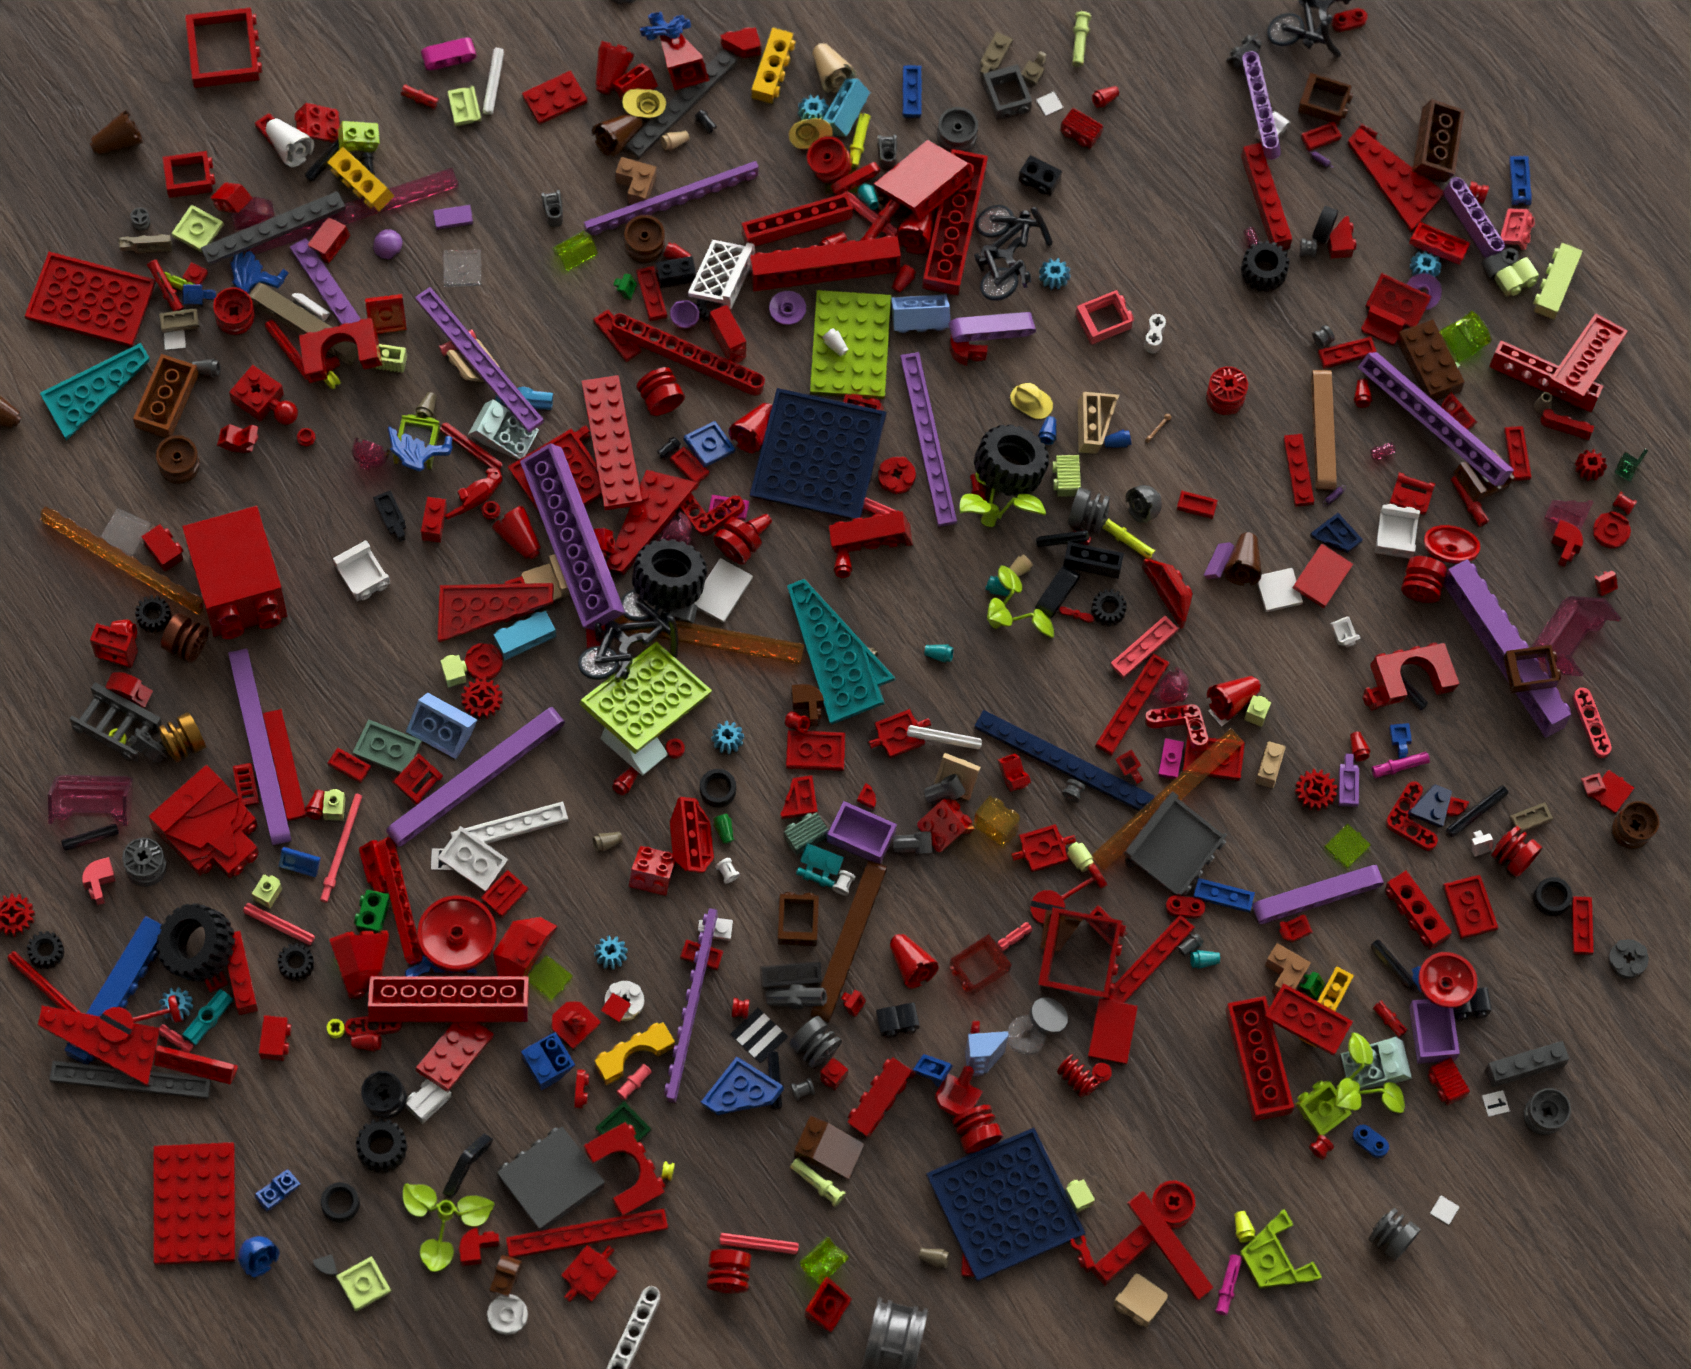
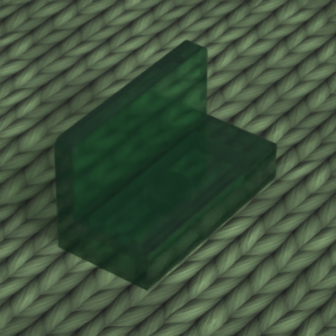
(1629, 465)

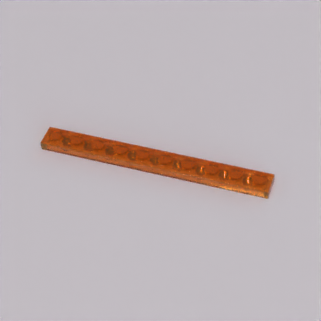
(121, 560)
(730, 641)
(1180, 785)

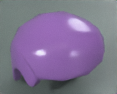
(387, 244)
(684, 314)

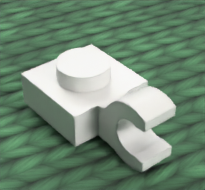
(722, 929)

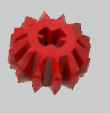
(1595, 470)

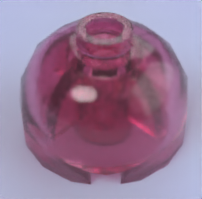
(369, 454)
(677, 529)
(1172, 687)

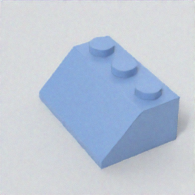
(920, 313)
(441, 725)
(985, 1050)

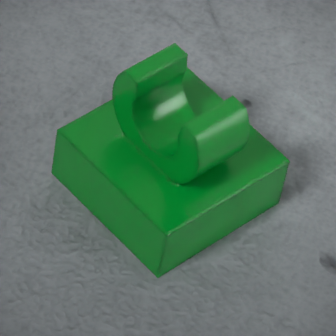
(626, 286)
(1313, 985)

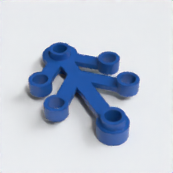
(660, 27)

